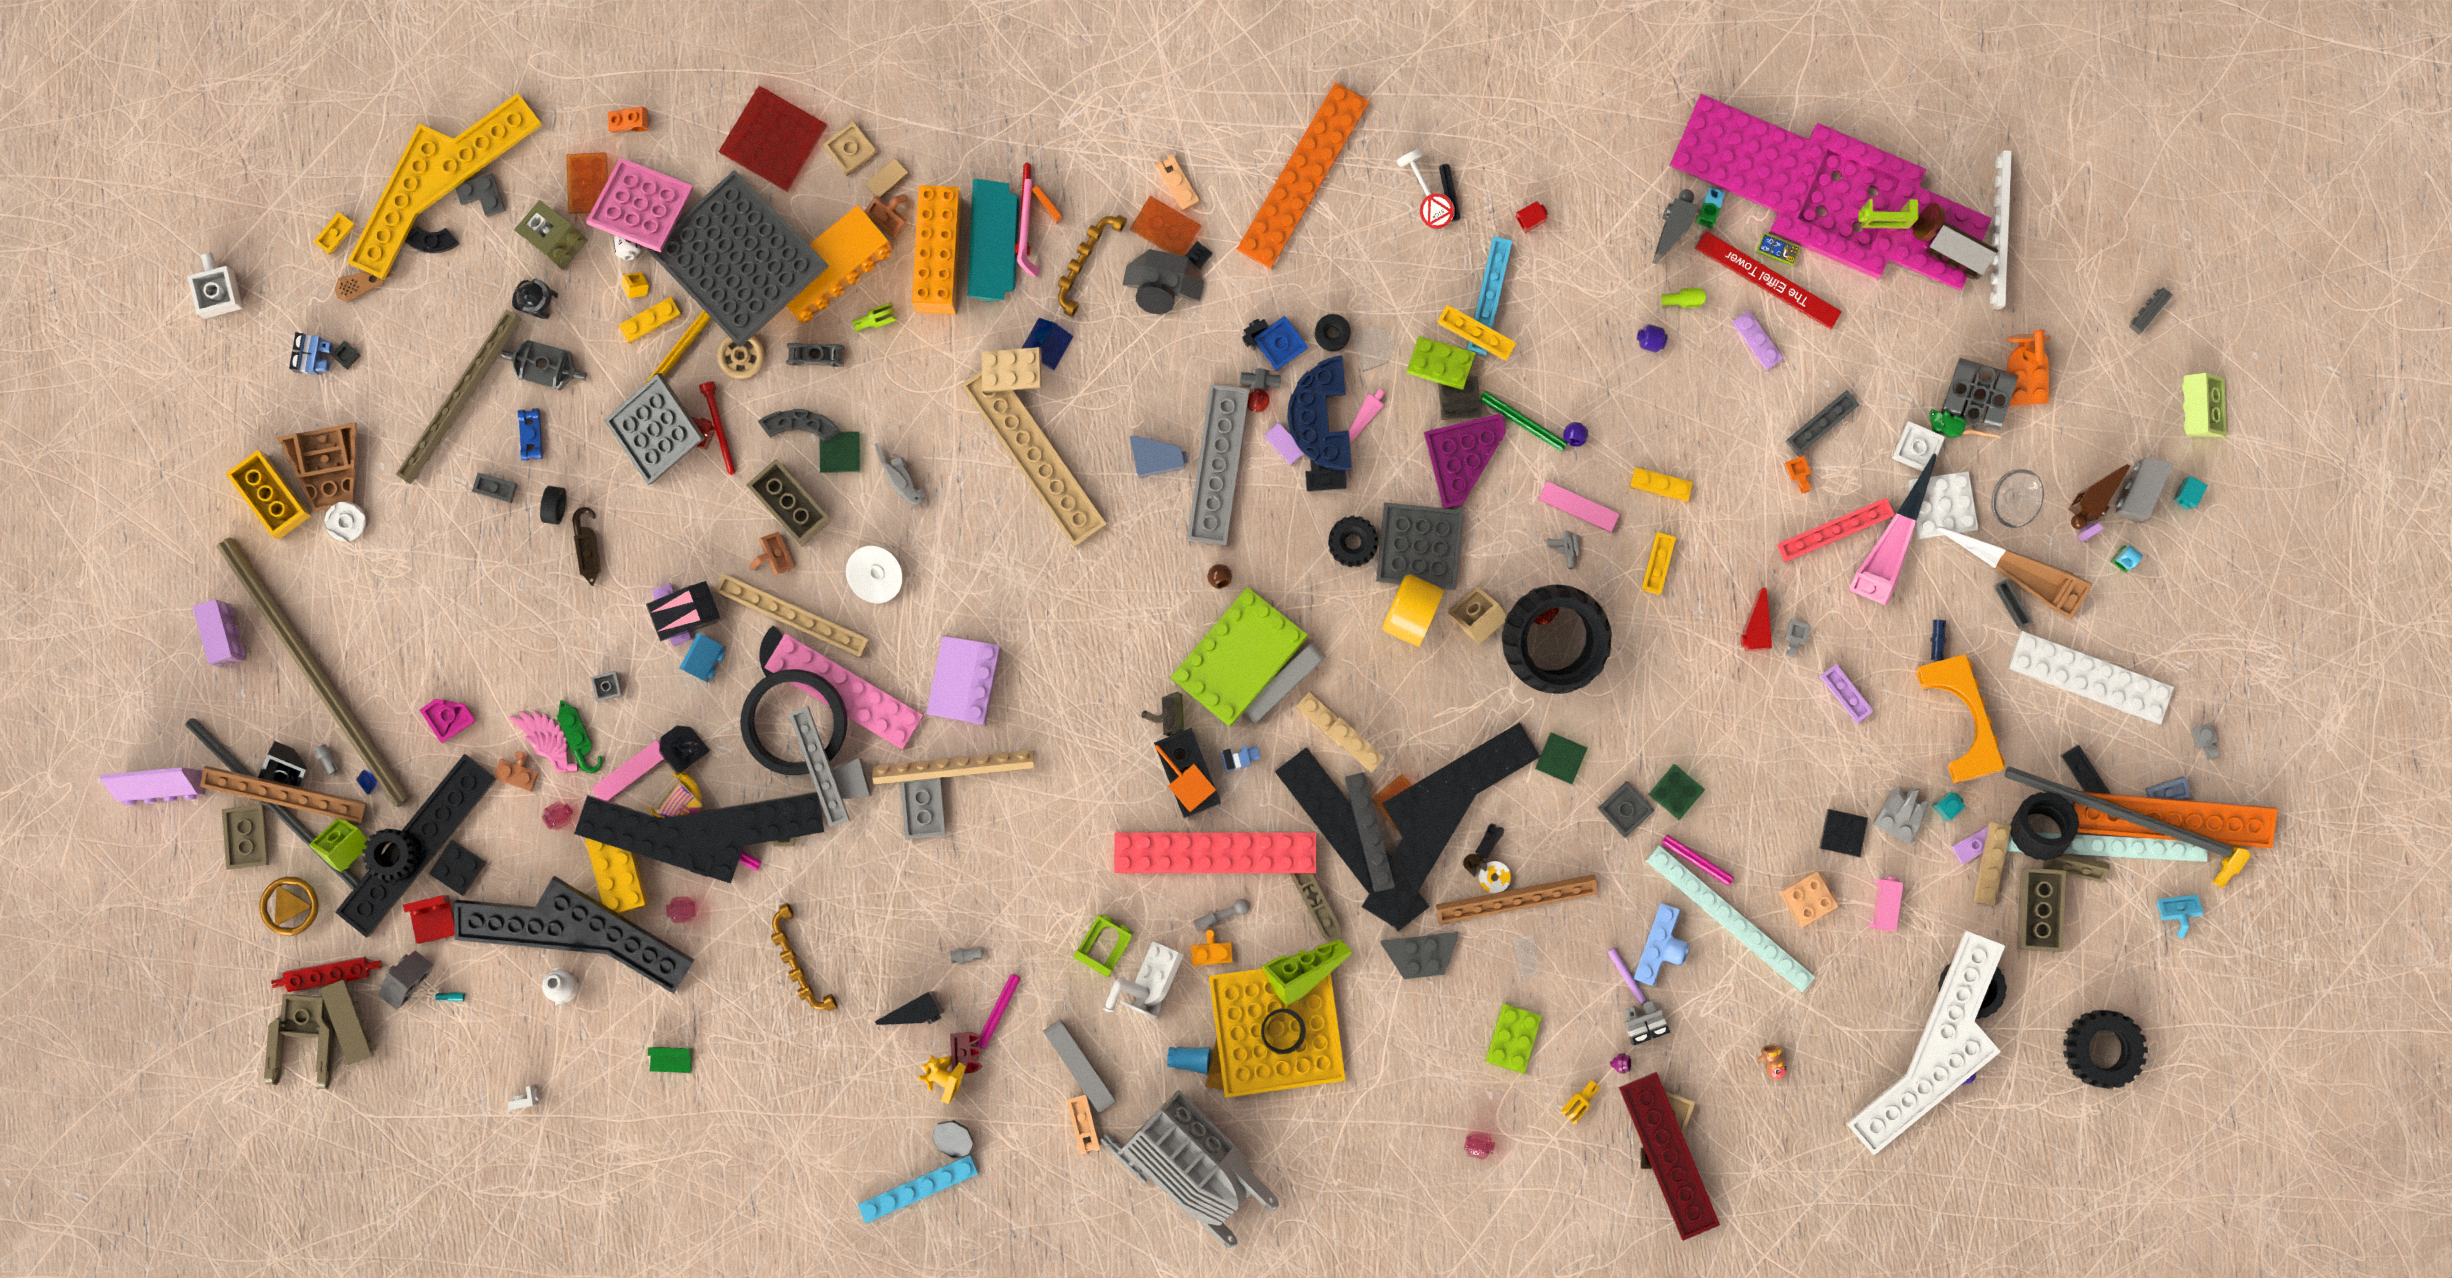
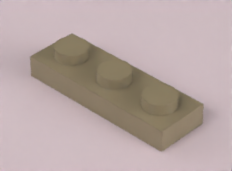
(2079, 867)

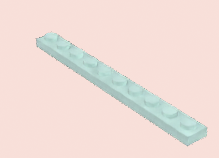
(2127, 847)
(1730, 919)

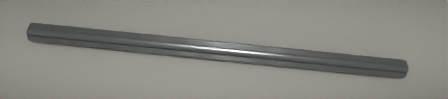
(281, 811)
(2119, 811)

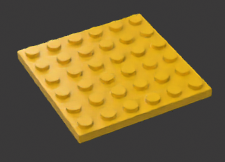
(1246, 1064)

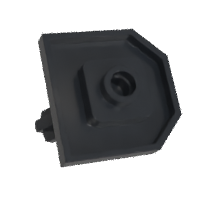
(682, 748)

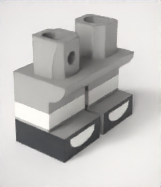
(1654, 1023)

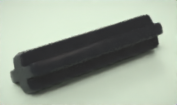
(1449, 190)

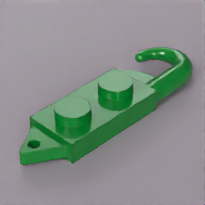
(577, 736)

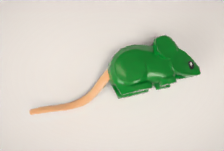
(1951, 426)

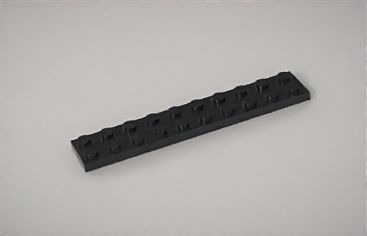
(1334, 819)
(430, 829)

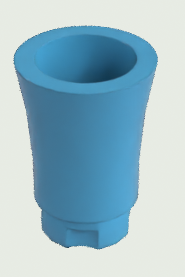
(1189, 1059)

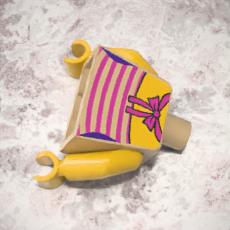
(681, 798)

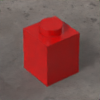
(1531, 216)

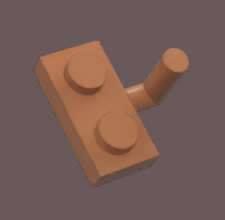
(885, 213)
(775, 554)
(516, 773)

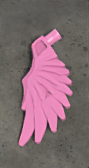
(546, 739)

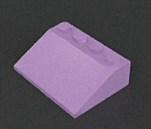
(963, 680)
(154, 785)

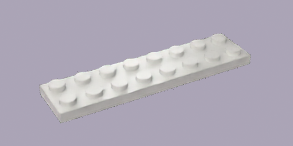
(2090, 678)

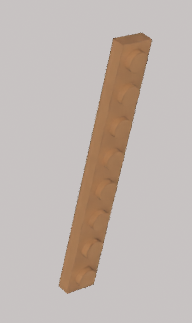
(283, 794)
(1516, 899)

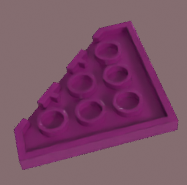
(1461, 454)

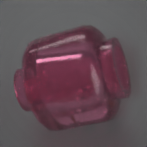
(557, 816)
(681, 909)
(1479, 1145)

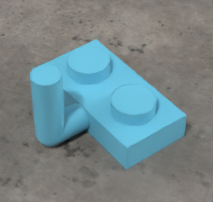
(2181, 909)

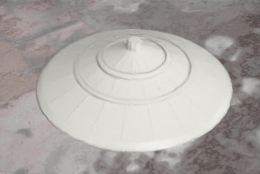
(874, 574)

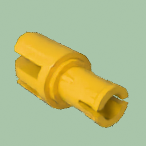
(2232, 865)
(1579, 1102)

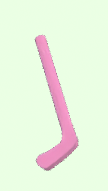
(1022, 258)

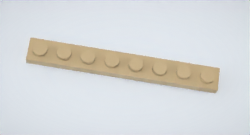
(792, 615)
(953, 767)

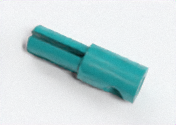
(451, 996)

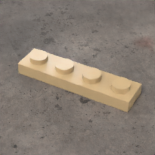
(1992, 863)

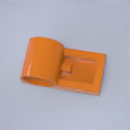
(628, 119)

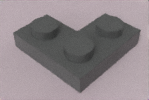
(486, 190)

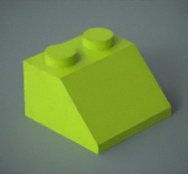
(339, 844)

